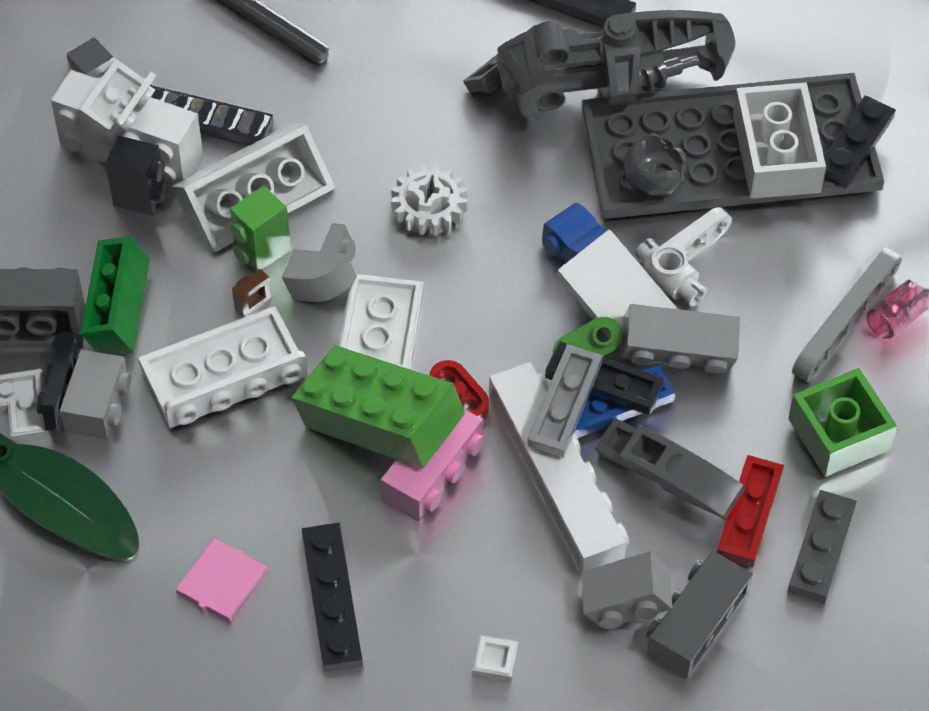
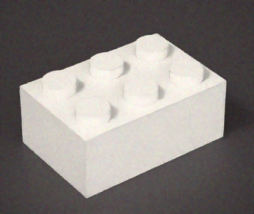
(779, 140)

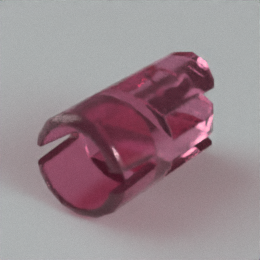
(898, 309)

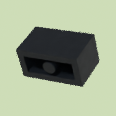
(136, 175)

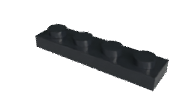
(332, 597)

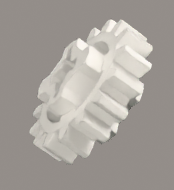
(429, 199)

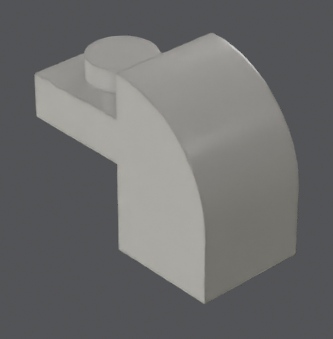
(322, 273)

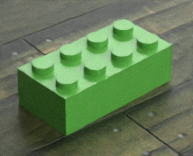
(379, 405)

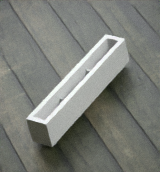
(563, 483)

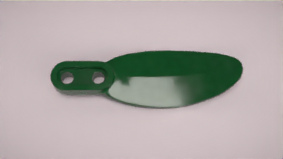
(67, 499)

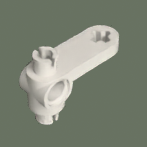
(682, 278)

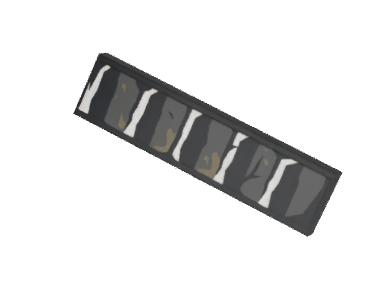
(220, 118)

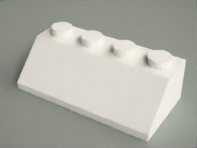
(282, 162)

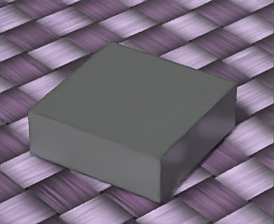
(90, 58)

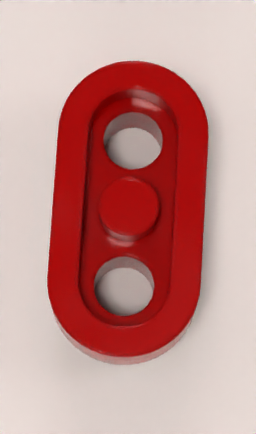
(467, 388)

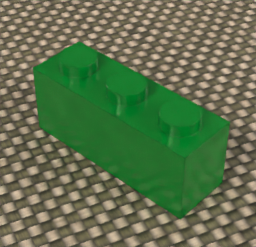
(115, 296)

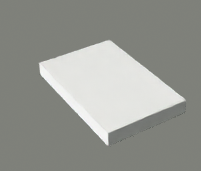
(608, 280)
(383, 318)

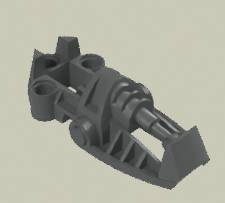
(618, 61)

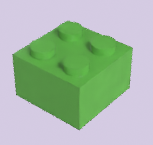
(842, 422)

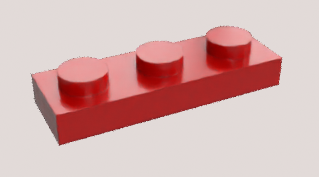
(751, 512)

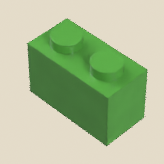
(260, 229)

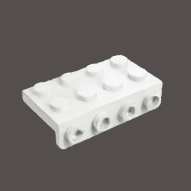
(223, 367)

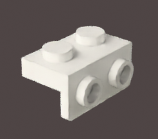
(114, 98)

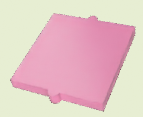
(221, 579)

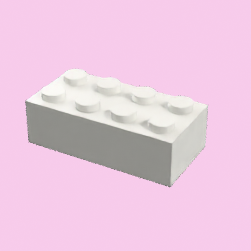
(157, 123)

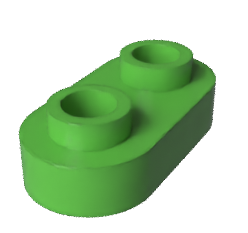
(586, 336)

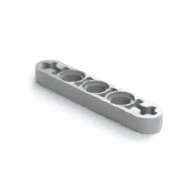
(846, 315)

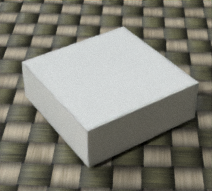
(495, 658)

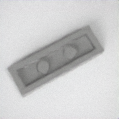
(565, 400)

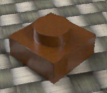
(251, 292)

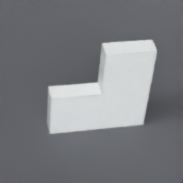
(19, 398)

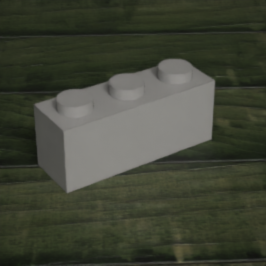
(680, 338)

